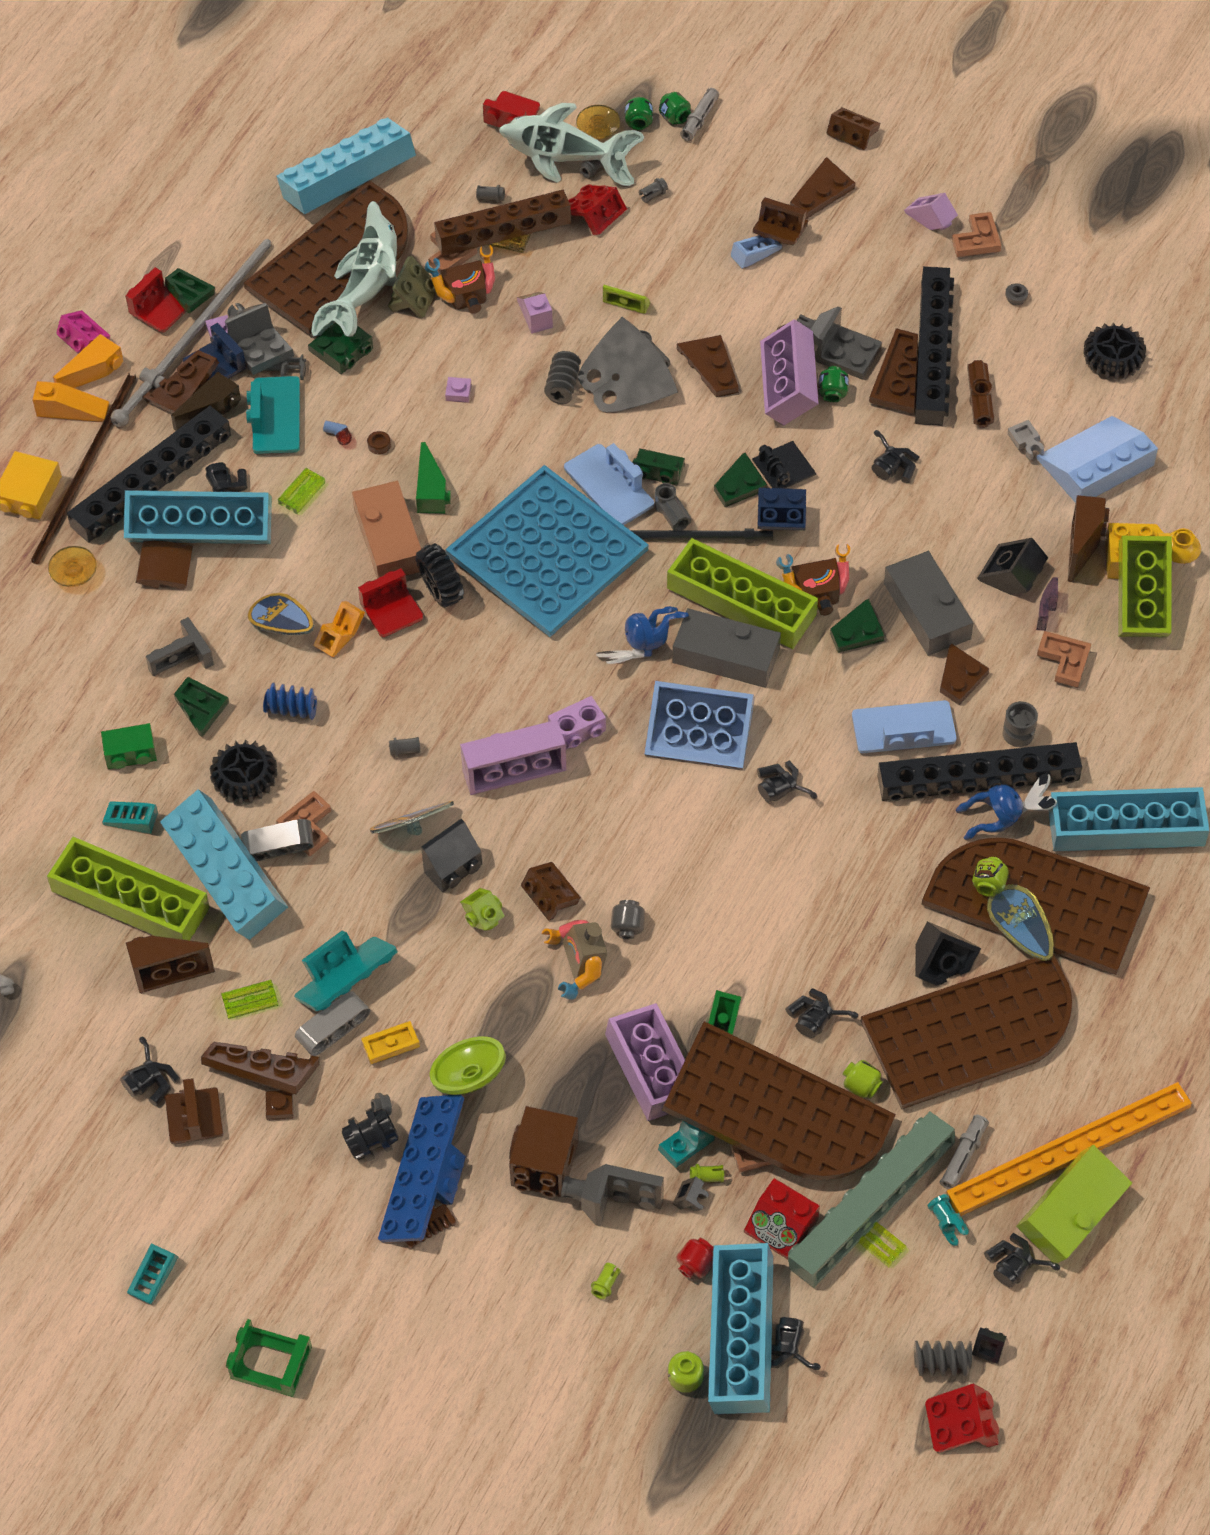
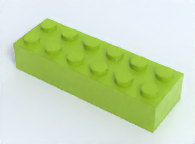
(741, 592)
(127, 891)

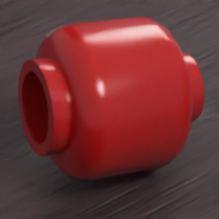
(695, 1258)

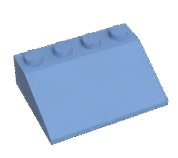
(1099, 458)
(699, 724)

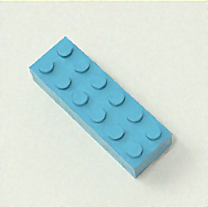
(346, 165)
(198, 517)
(1129, 819)
(224, 864)
(741, 1329)

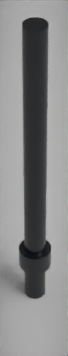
(747, 535)

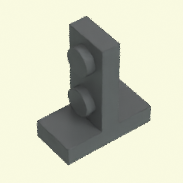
(180, 650)

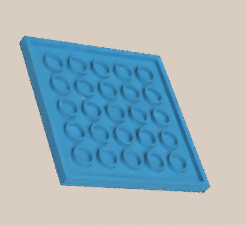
(547, 550)

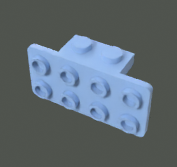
(611, 481)
(903, 726)

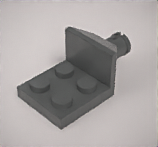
(257, 337)
(839, 345)
(616, 1183)

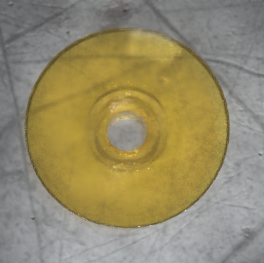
(598, 121)
(71, 559)

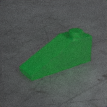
(431, 485)

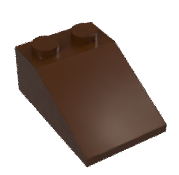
(1087, 527)
(167, 961)

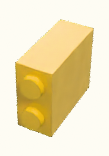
(28, 485)

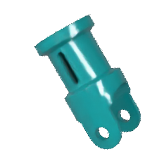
(947, 1218)

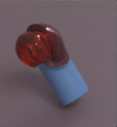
(340, 430)

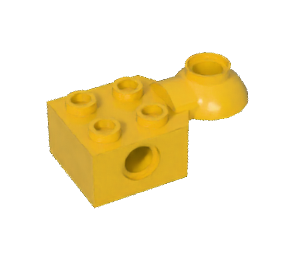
(1185, 544)

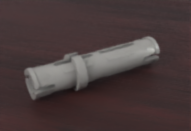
(696, 119)
(968, 1144)

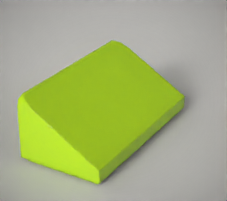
(625, 299)

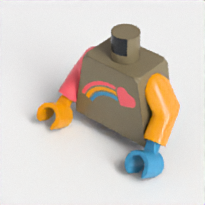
(584, 952)

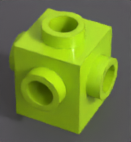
(482, 909)

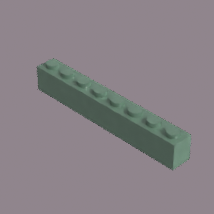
(871, 1199)

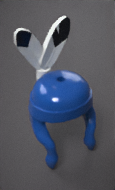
(643, 635)
(1009, 805)

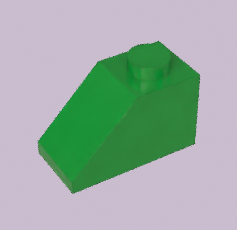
(724, 1011)

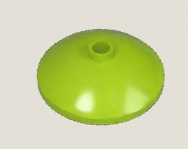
(467, 1065)

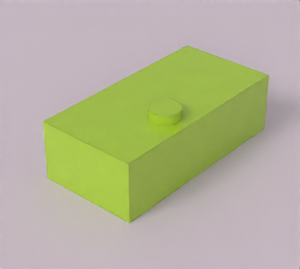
(1145, 586)
(1074, 1204)

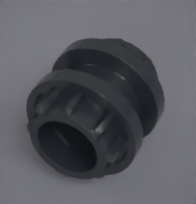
(370, 1134)

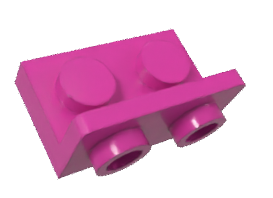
(79, 330)

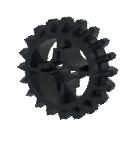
(1114, 351)
(439, 575)
(229, 777)

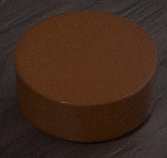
(379, 442)

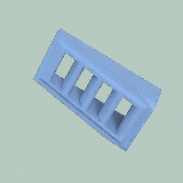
(747, 253)

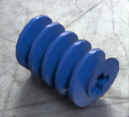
(290, 701)

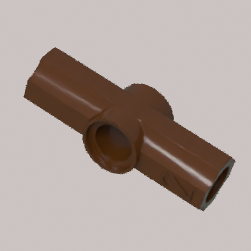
(980, 393)

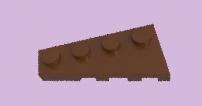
(897, 375)
(277, 1071)

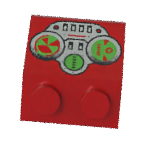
(781, 1218)

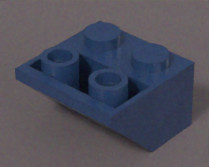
(781, 509)

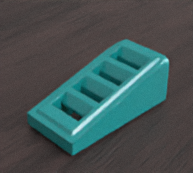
(140, 825)
(148, 1261)

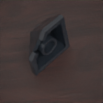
(942, 954)

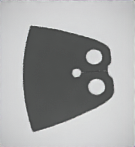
(638, 363)

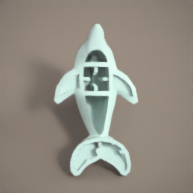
(552, 140)
(371, 268)

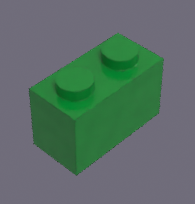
(128, 746)

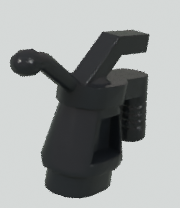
(889, 462)
(220, 478)
(778, 786)
(817, 1013)
(142, 1077)
(1014, 1266)
(787, 1341)

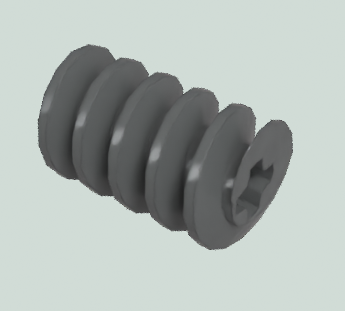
(562, 377)
(943, 1358)

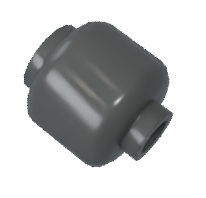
(628, 919)

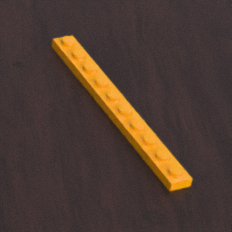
(1065, 1149)

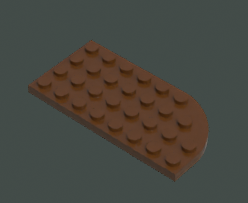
(304, 272)
(1085, 906)
(971, 1030)
(775, 1108)

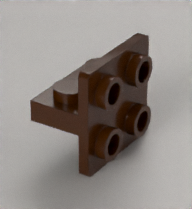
(780, 221)
(193, 1114)

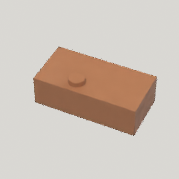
(387, 528)

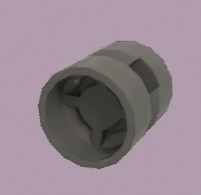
(1020, 724)

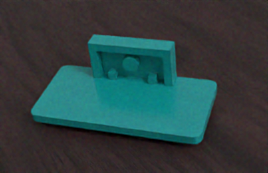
(275, 414)
(340, 966)

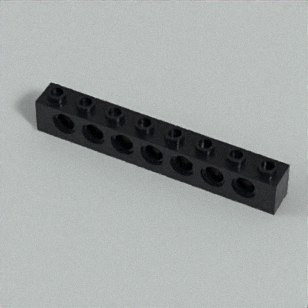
(932, 346)
(150, 472)
(967, 766)

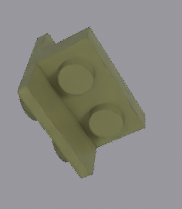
(412, 289)

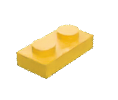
(390, 1042)

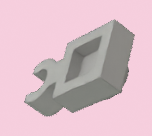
(1026, 437)

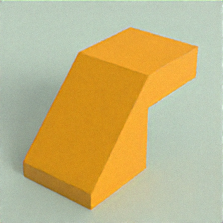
(337, 634)

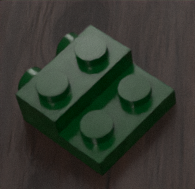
(339, 350)

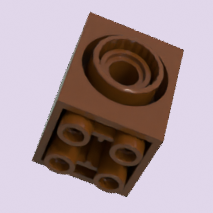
(543, 1151)

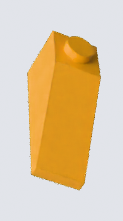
(92, 363)
(65, 402)

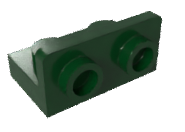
(659, 466)

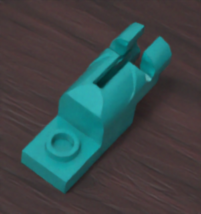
(684, 1144)

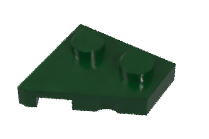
(188, 289)
(739, 482)
(857, 629)
(200, 704)

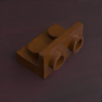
(852, 127)
(549, 889)

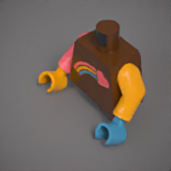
(464, 284)
(820, 579)

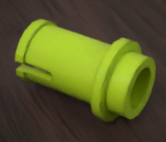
(708, 1173)
(605, 1281)

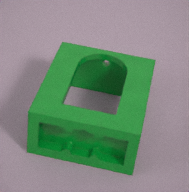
(250, 1337)

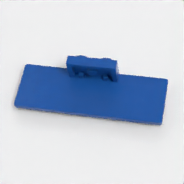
(426, 1171)

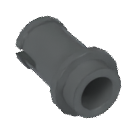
(589, 167)
(658, 187)
(490, 193)
(404, 746)

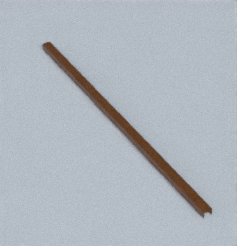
(79, 476)

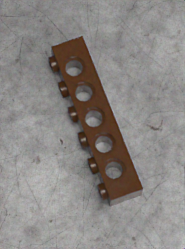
(502, 222)

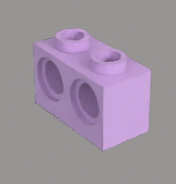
(575, 718)

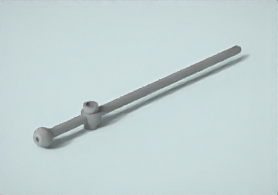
(152, 377)

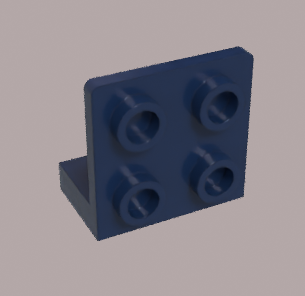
(226, 351)

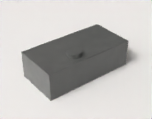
(928, 603)
(726, 648)

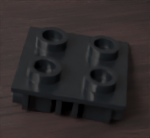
(783, 465)

